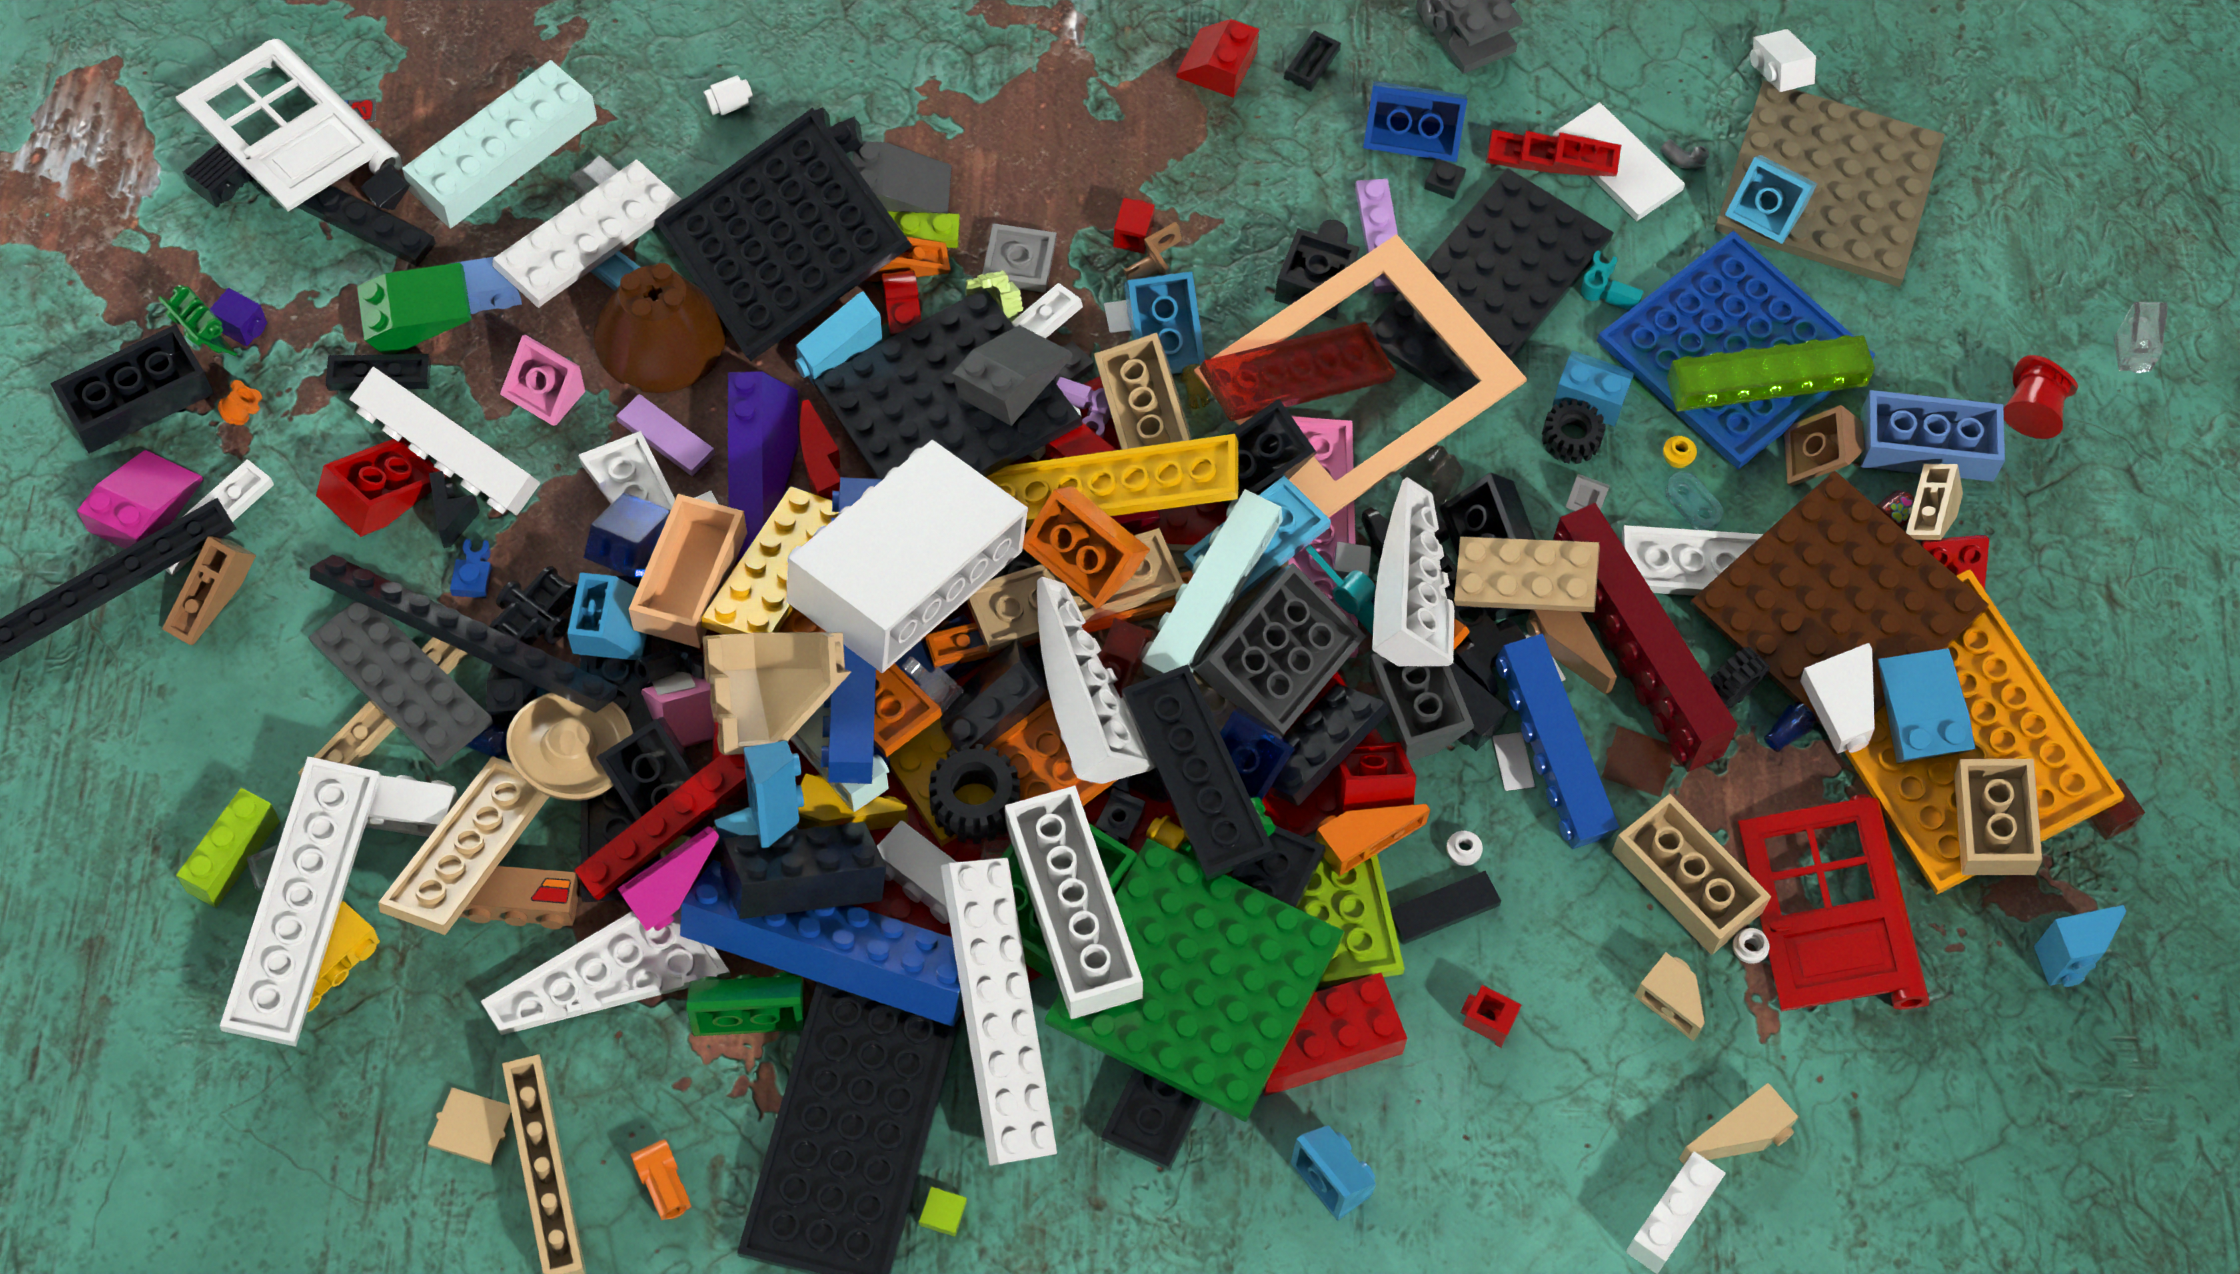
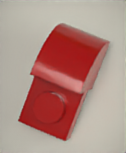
(901, 300)

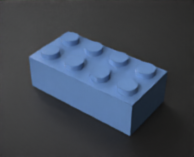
(1919, 430)

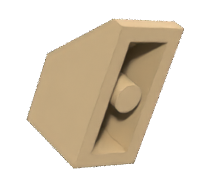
(1673, 995)

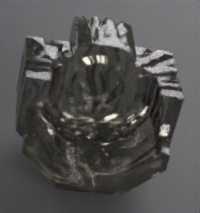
(1435, 472)

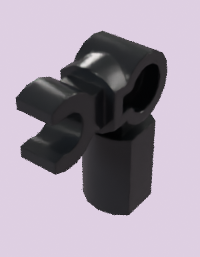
(665, 663)

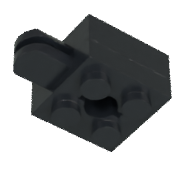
(1313, 261)

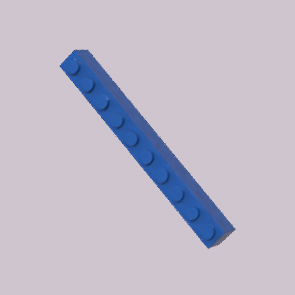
(853, 701)

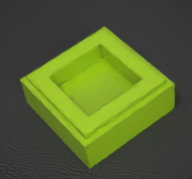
(943, 1211)

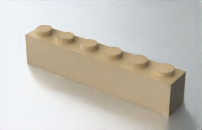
(543, 1167)

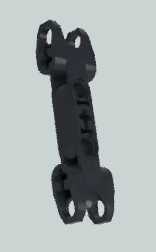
(1481, 646)

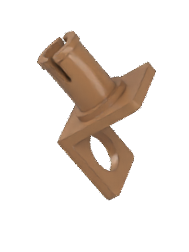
(1154, 262)

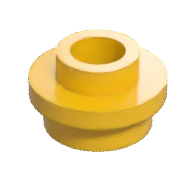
(1676, 458)

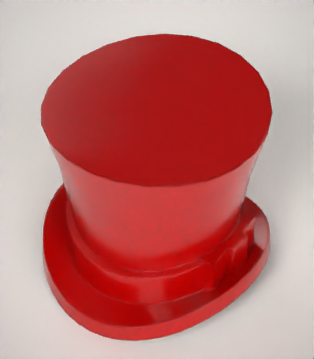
(2038, 397)

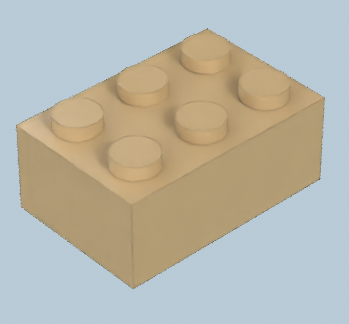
(1997, 817)

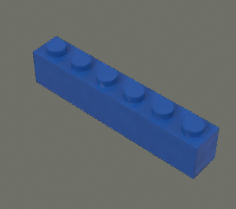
(1556, 741)

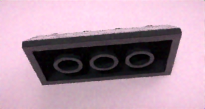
(1488, 511)

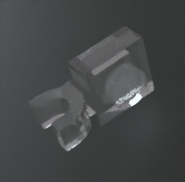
(936, 684)

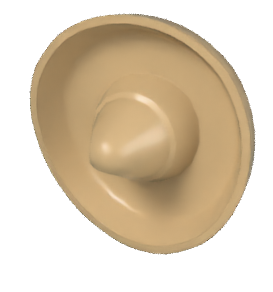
(558, 744)

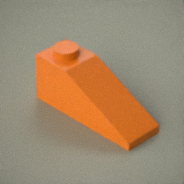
(923, 257)
(1366, 832)

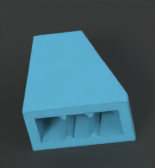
(839, 338)

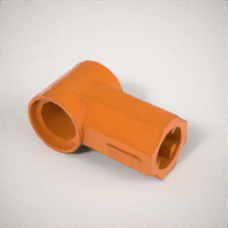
(658, 1172)

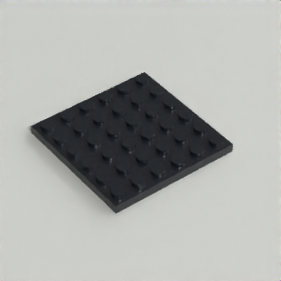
(782, 234)
(906, 395)

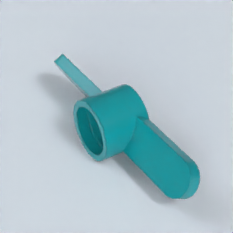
(1351, 593)

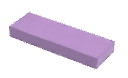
(666, 435)

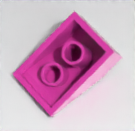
(138, 499)
(664, 885)

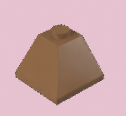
(1822, 444)

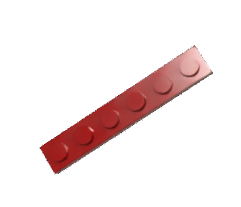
(663, 824)

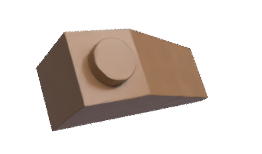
(208, 588)
(1573, 645)

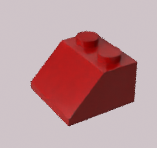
(1220, 56)
(1374, 778)

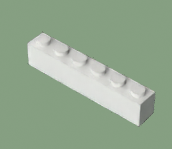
(445, 441)

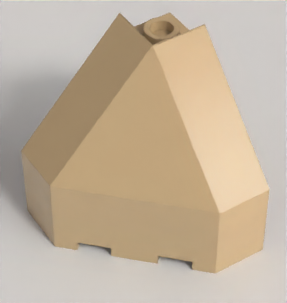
(769, 683)

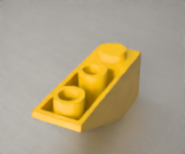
(827, 808)
(349, 943)

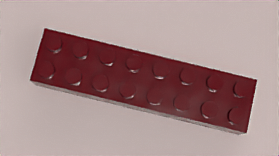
(1651, 648)

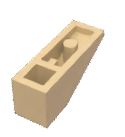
(1935, 502)
(1747, 1128)

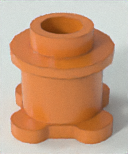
(239, 403)

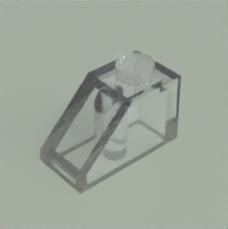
(2141, 337)

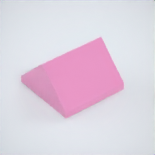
(542, 381)
(685, 711)

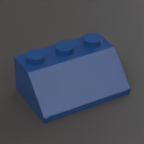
(1415, 121)

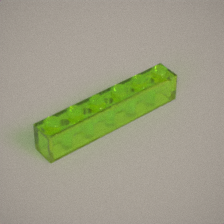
(1770, 372)

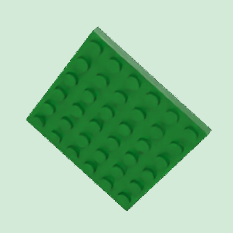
(1219, 979)

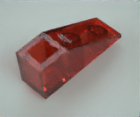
(1123, 651)

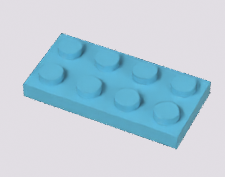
(1299, 527)

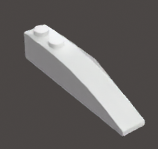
(1411, 604)
(1082, 693)

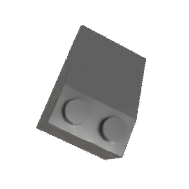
(904, 178)
(1009, 372)

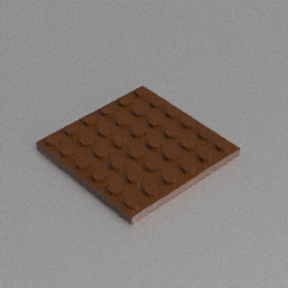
(1834, 581)

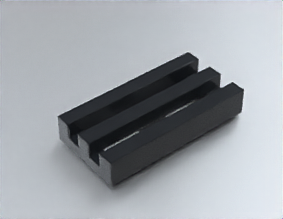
(1302, 78)

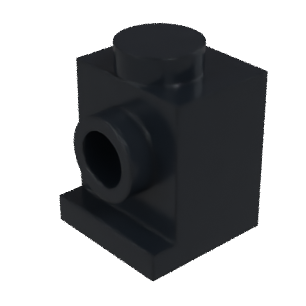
(1124, 808)

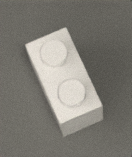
(1783, 60)

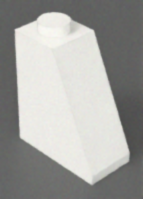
(1844, 697)

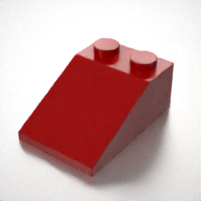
(375, 485)

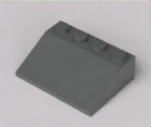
(1280, 649)

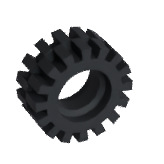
(1578, 416)
(1739, 676)

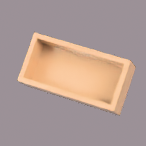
(687, 569)

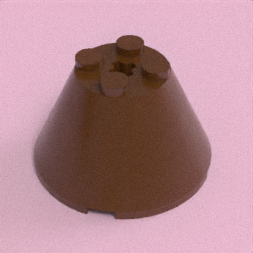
(658, 331)

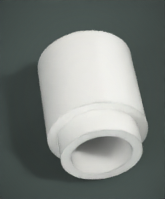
(728, 95)

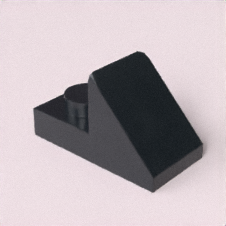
(451, 513)

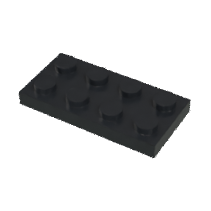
(1325, 740)

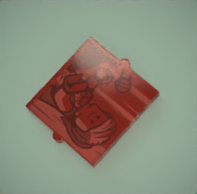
(1638, 761)

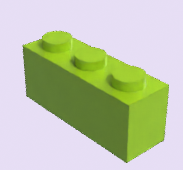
(225, 848)

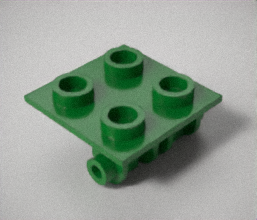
(200, 323)

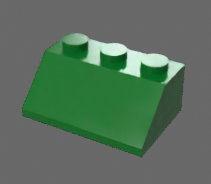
(746, 1004)

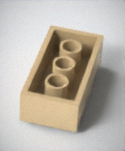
(1690, 874)

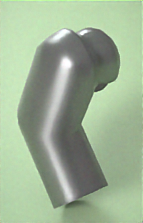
(1683, 158)

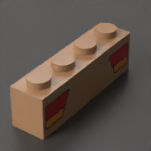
(526, 897)

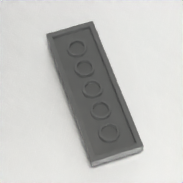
(401, 681)

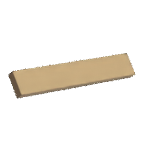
(369, 725)

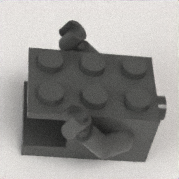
(1472, 29)

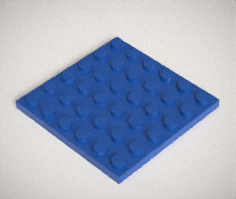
(1724, 305)

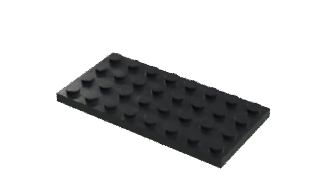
(1505, 268)
(848, 1137)

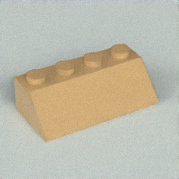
(1142, 393)

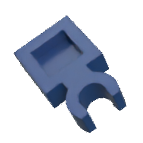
(472, 575)

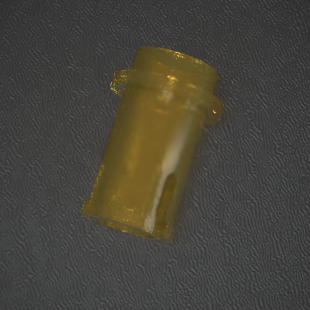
(1194, 387)

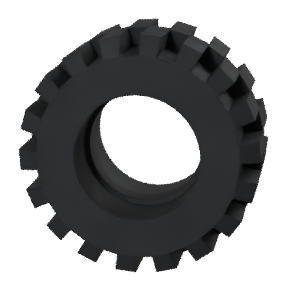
(967, 768)

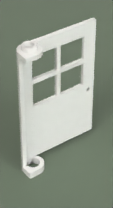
(300, 154)

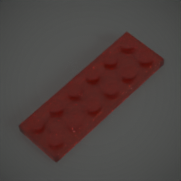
(1297, 370)

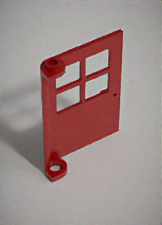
(1844, 947)

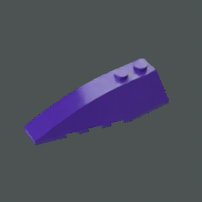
(759, 446)

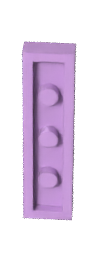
(1376, 221)

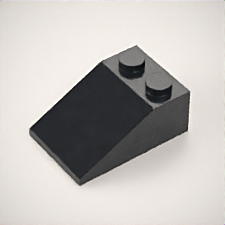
(1269, 449)

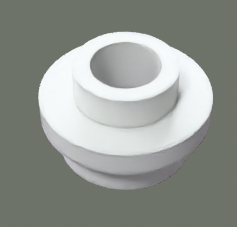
(1461, 856)
(1752, 936)

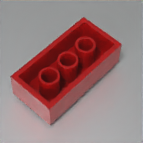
(1339, 1033)

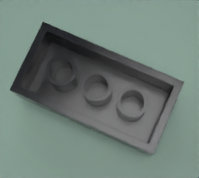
(132, 388)
(803, 870)

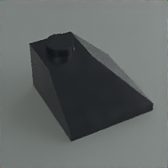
(508, 695)

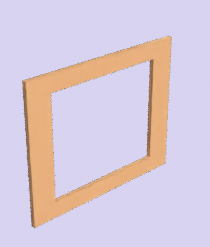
(1444, 315)

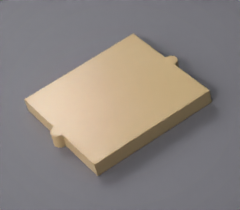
(471, 1126)

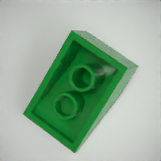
(412, 306)

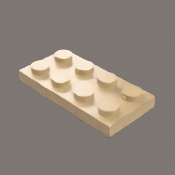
(1527, 574)

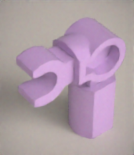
(1084, 397)

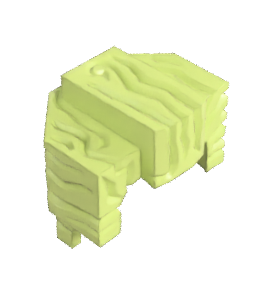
(1003, 292)

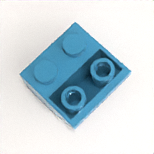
(602, 619)

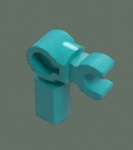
(1596, 285)

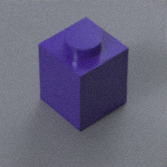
(240, 316)

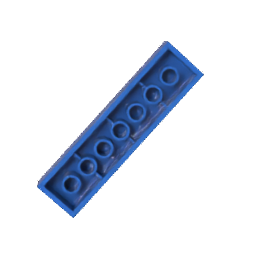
(835, 947)

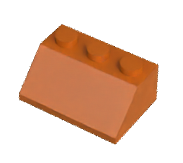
(1083, 546)

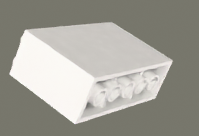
(906, 554)

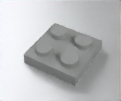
(1022, 255)

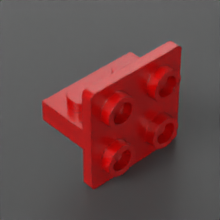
(1961, 554)

